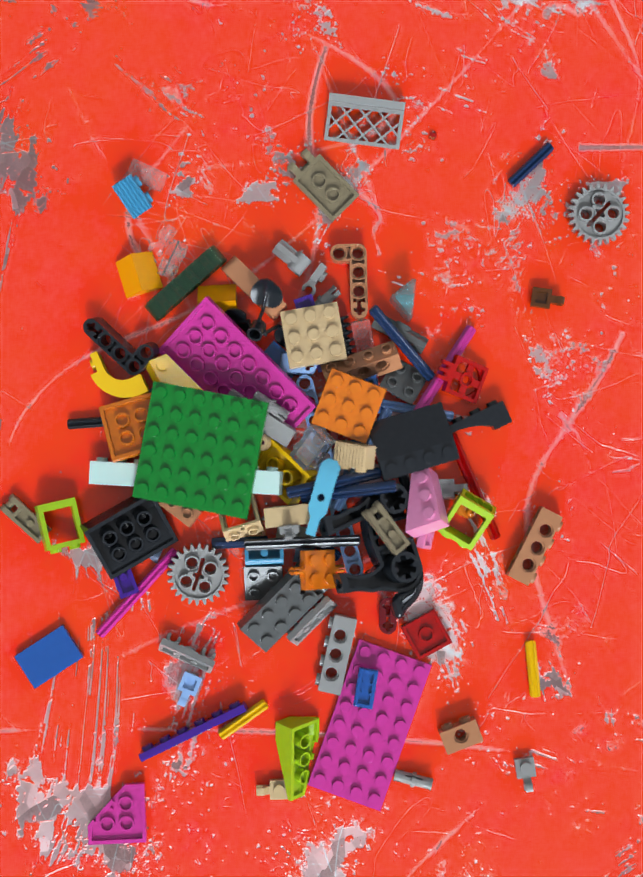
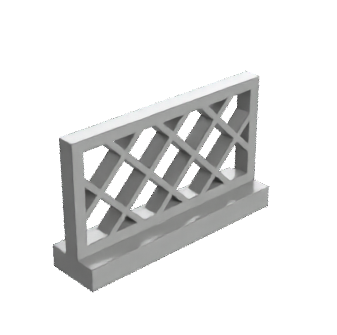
(368, 104)

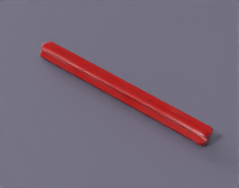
(473, 485)

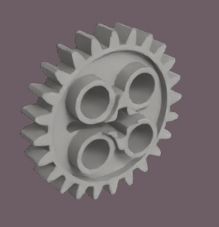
(586, 203)
(182, 569)

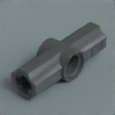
(415, 340)

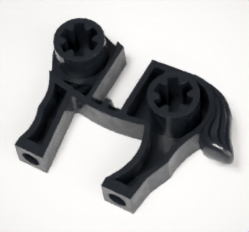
(389, 572)

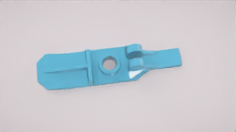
(323, 485)

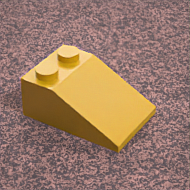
(293, 474)

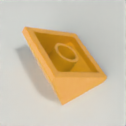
(139, 274)
(223, 295)

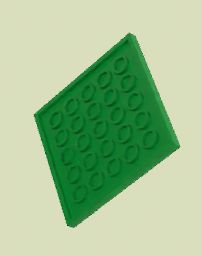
(200, 450)

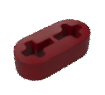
(382, 617)

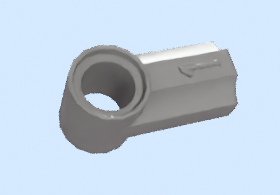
(295, 260)

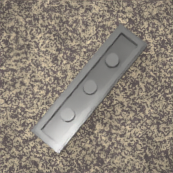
(274, 427)

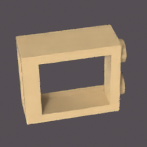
(288, 514)
(245, 529)

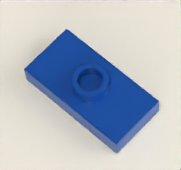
(365, 687)

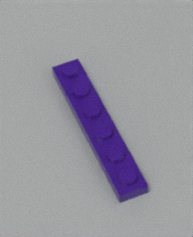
(200, 726)

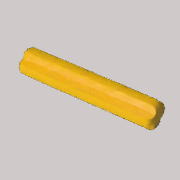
(532, 668)
(243, 719)

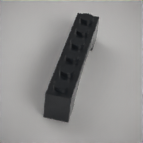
(493, 416)

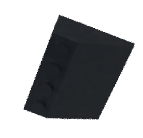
(413, 441)
(128, 534)

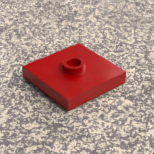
(426, 634)

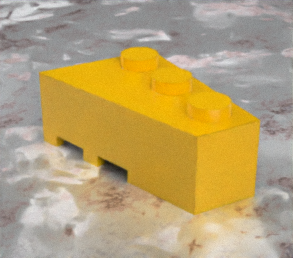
(165, 370)

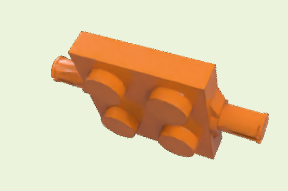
(317, 569)

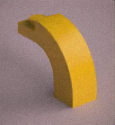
(119, 388)

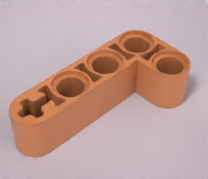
(245, 279)
(355, 282)

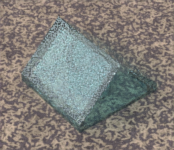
(404, 300)

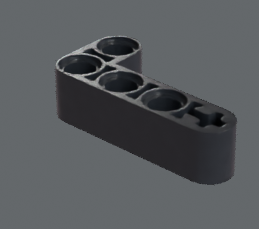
(117, 342)

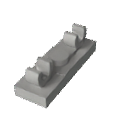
(311, 620)
(187, 654)

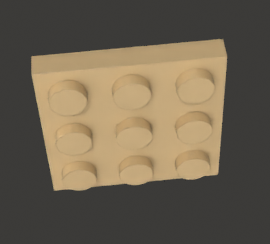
(313, 335)

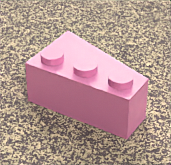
(425, 504)

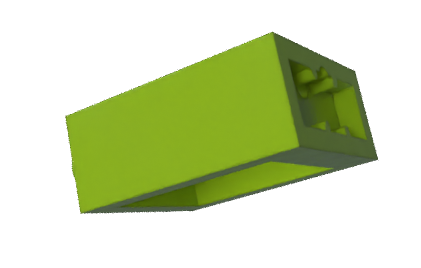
(478, 506)
(40, 509)

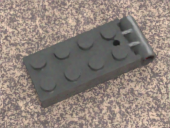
(278, 611)

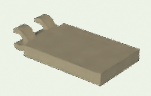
(323, 185)

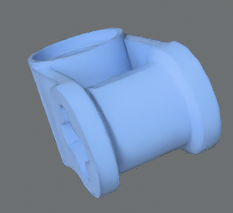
(284, 365)

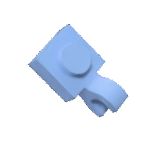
(189, 685)

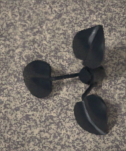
(263, 293)

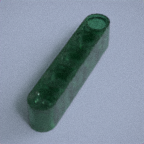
(185, 283)

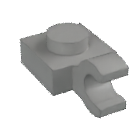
(318, 276)
(449, 488)
(289, 531)
(525, 770)

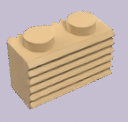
(354, 455)

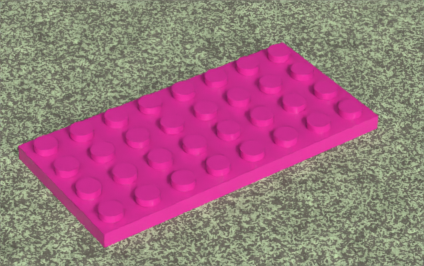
(224, 358)
(366, 743)

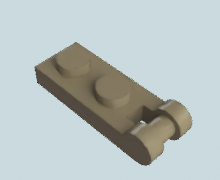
(23, 517)
(386, 528)

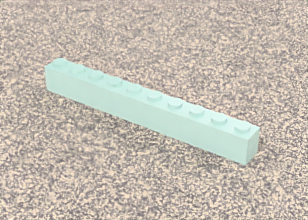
(124, 474)

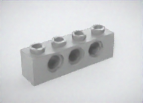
(334, 684)

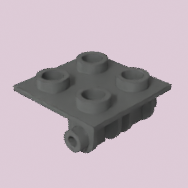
(404, 383)
(260, 580)

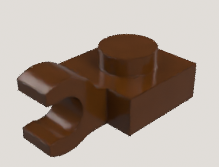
(543, 298)

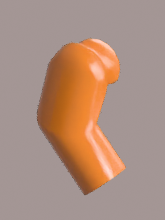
(464, 511)

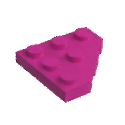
(121, 818)

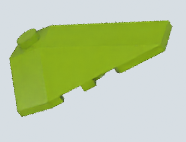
(295, 744)

